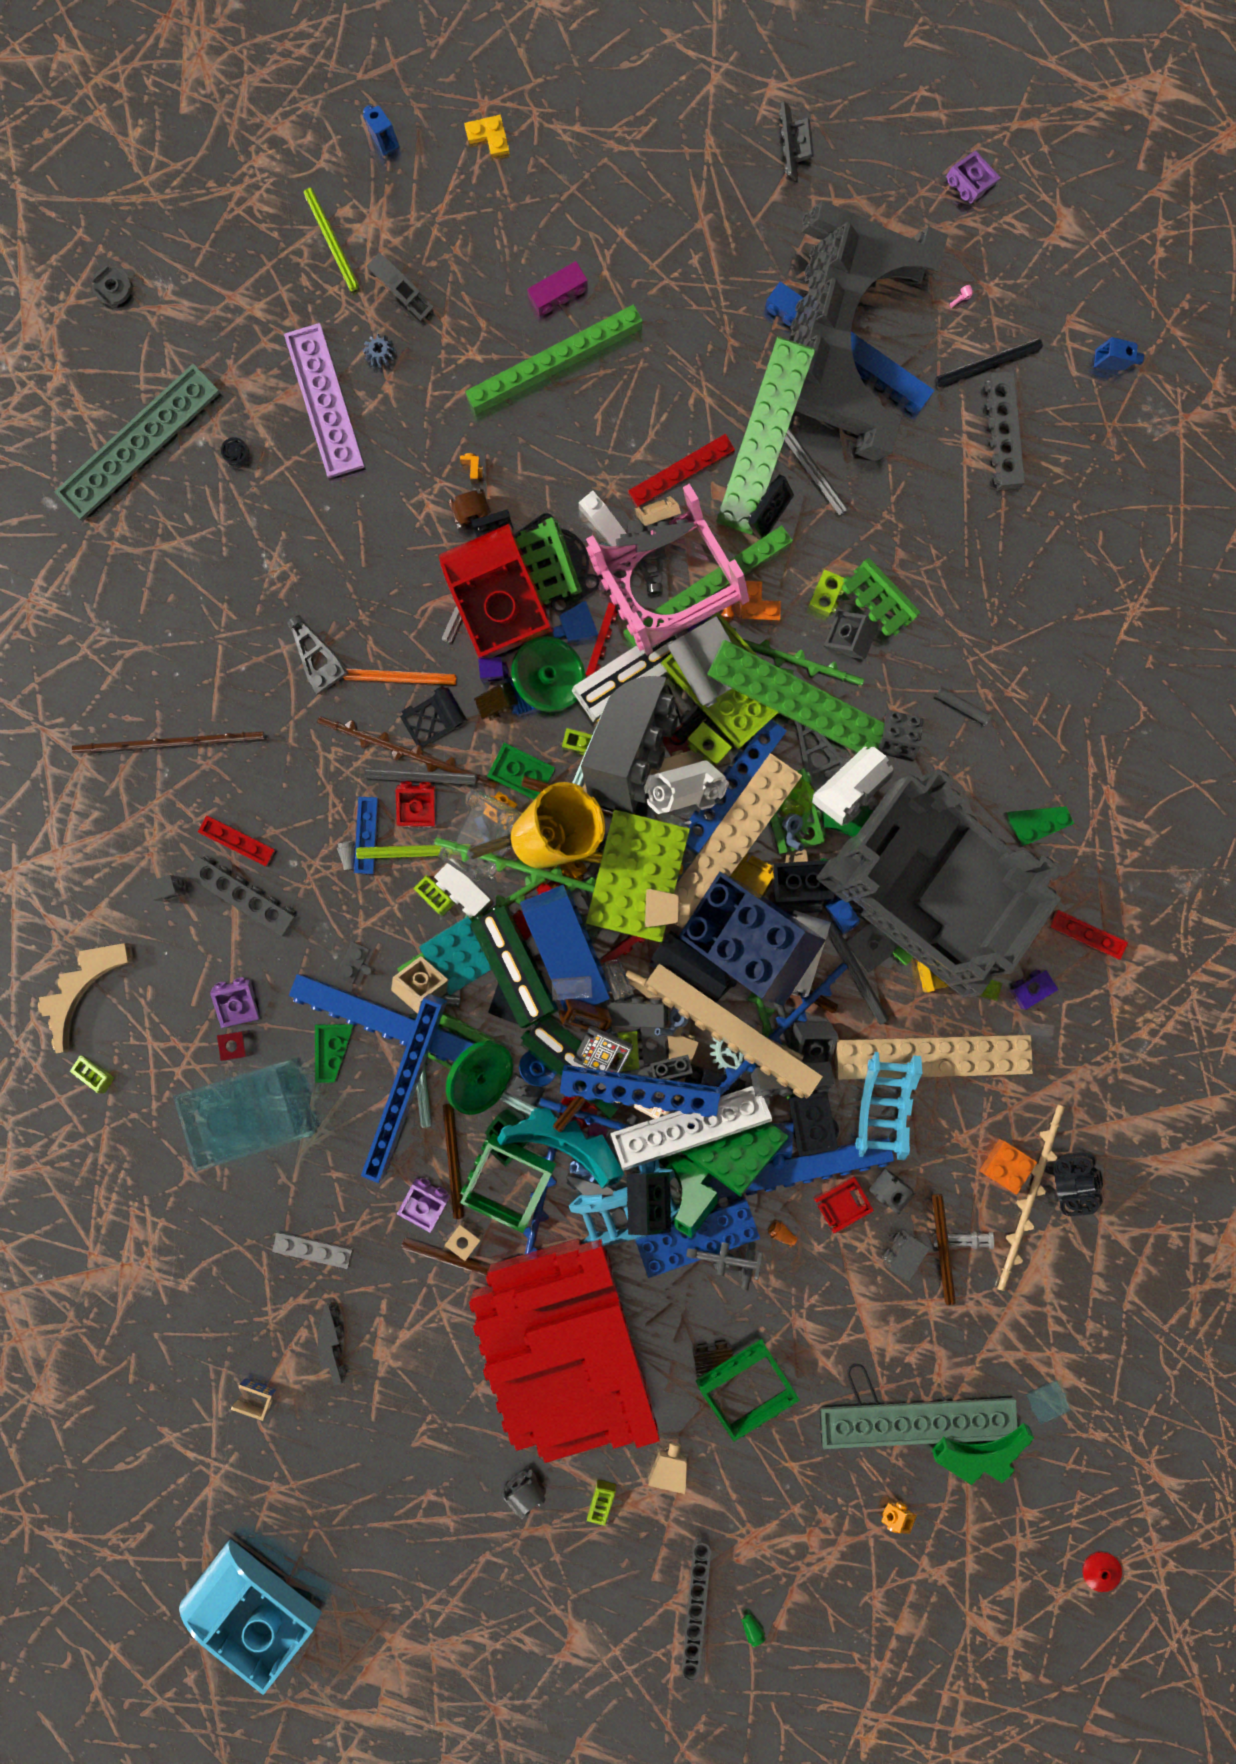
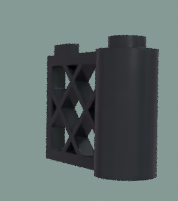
(447, 710)

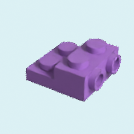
(972, 177)
(234, 1002)
(423, 1204)

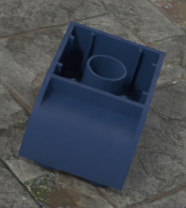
(751, 939)

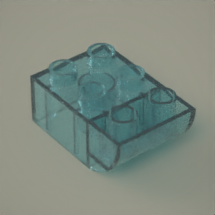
(245, 1115)

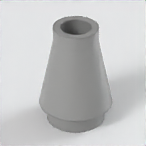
(347, 854)

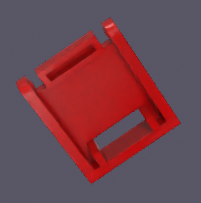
(841, 1207)

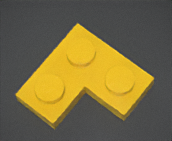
(490, 130)

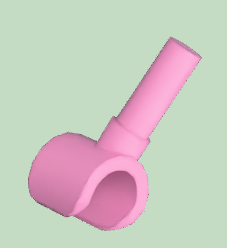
(966, 294)

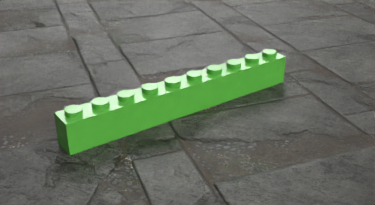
(554, 359)
(714, 582)

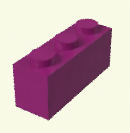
(557, 288)

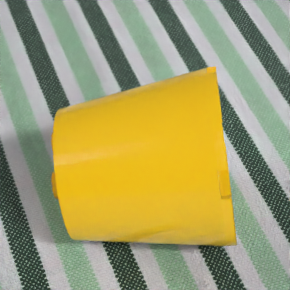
(558, 827)

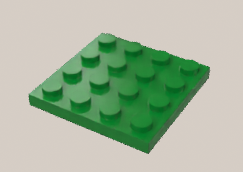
(740, 1156)

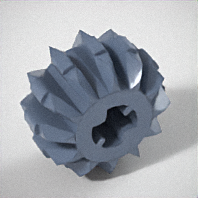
(378, 358)

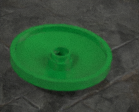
(546, 673)
(479, 1077)

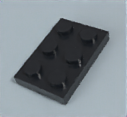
(770, 507)
(813, 1124)

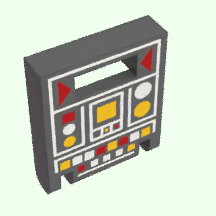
(600, 1049)

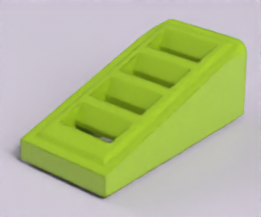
(445, 907)
(102, 1081)
(605, 1490)

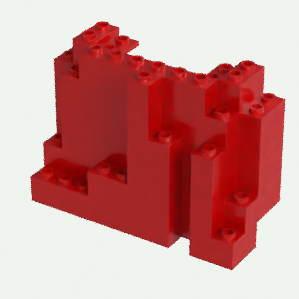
(562, 1352)

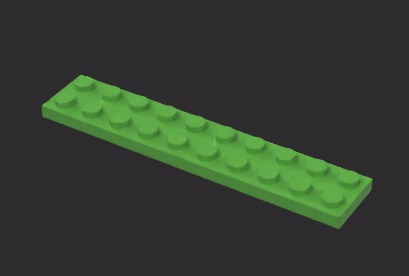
(765, 432)
(795, 698)

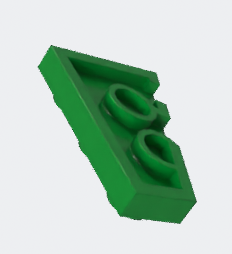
(330, 1048)

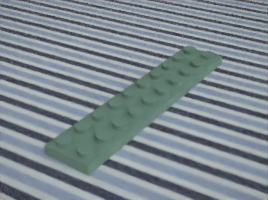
(137, 442)
(917, 1423)

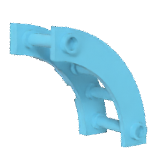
(903, 1103)
(597, 1203)

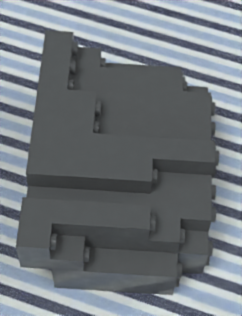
(944, 884)

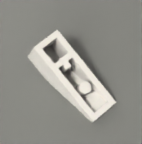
(601, 518)

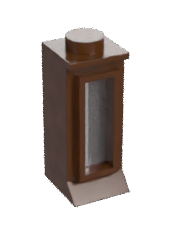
(585, 1015)

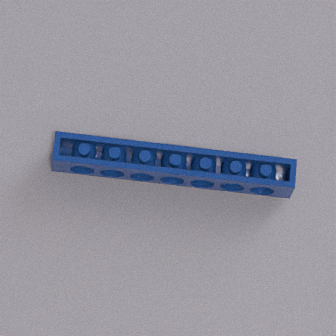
(774, 734)
(631, 1083)

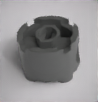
(892, 1190)
(524, 1493)

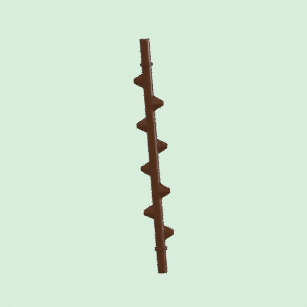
(168, 742)
(398, 751)

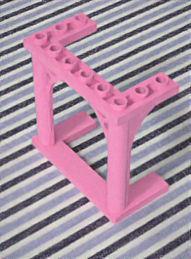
(609, 559)

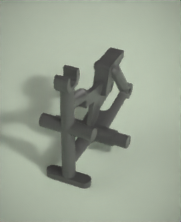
(722, 1261)

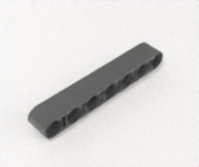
(696, 1617)

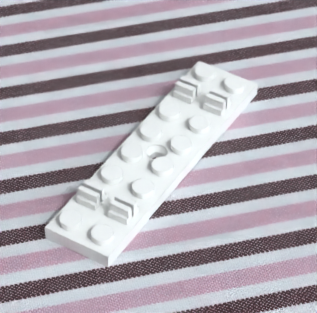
(671, 1135)

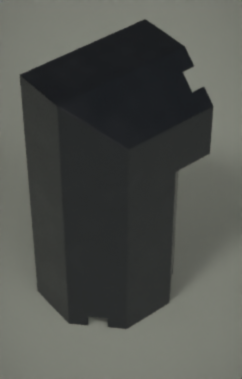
(690, 966)

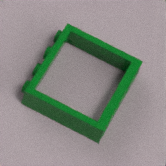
(494, 1209)
(732, 1368)

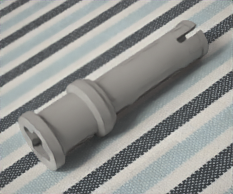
(973, 1239)

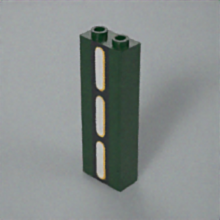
(513, 966)
(557, 1047)

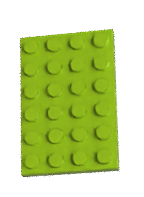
(733, 712)
(636, 857)

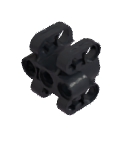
(1078, 1183)

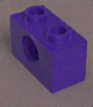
(493, 670)
(1044, 985)

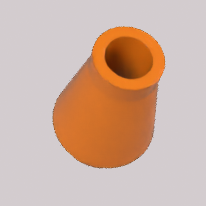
(781, 1233)

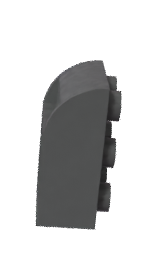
(629, 743)

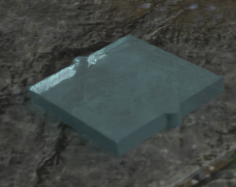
(1048, 1402)

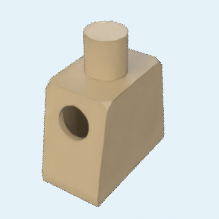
(663, 908)
(669, 1470)

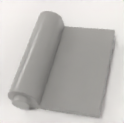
(695, 655)

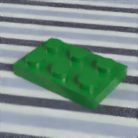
(513, 765)

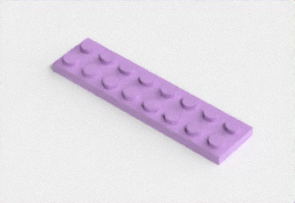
(324, 400)

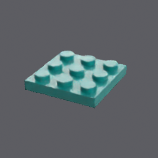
(456, 955)

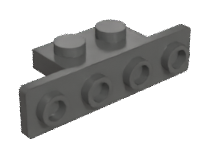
(797, 140)

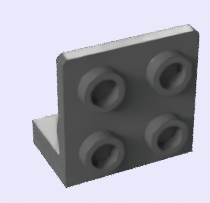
(901, 735)

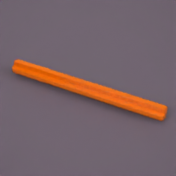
(403, 677)

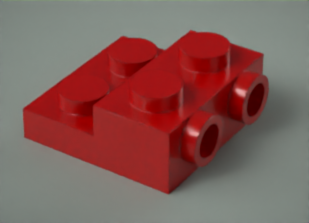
(415, 804)

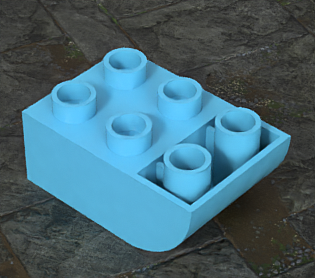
(247, 1616)

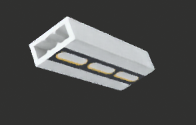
(597, 688)

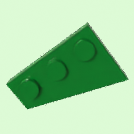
(1038, 823)

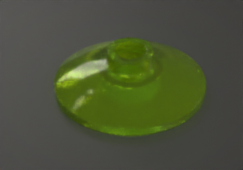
(803, 803)

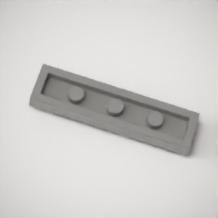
(312, 1250)

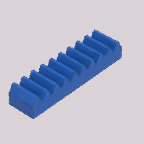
(366, 832)

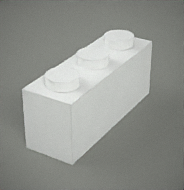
(463, 891)

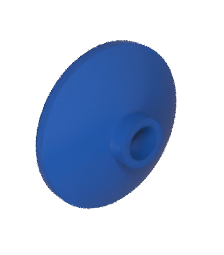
(526, 1066)

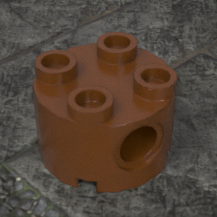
(469, 507)

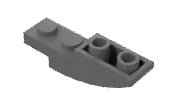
(400, 286)
(662, 535)
(668, 1069)
(328, 1337)

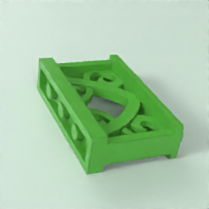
(780, 834)

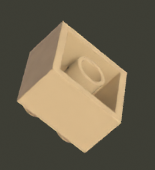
(417, 982)

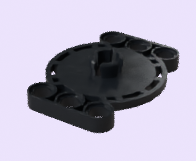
(576, 557)

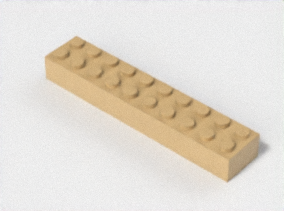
(737, 831)
(939, 1055)

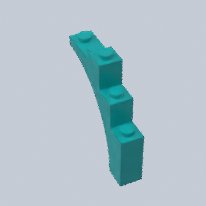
(590, 1152)

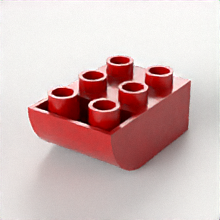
(495, 592)

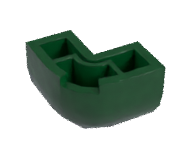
(505, 1118)

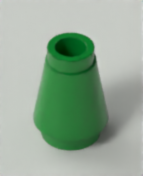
(753, 1631)

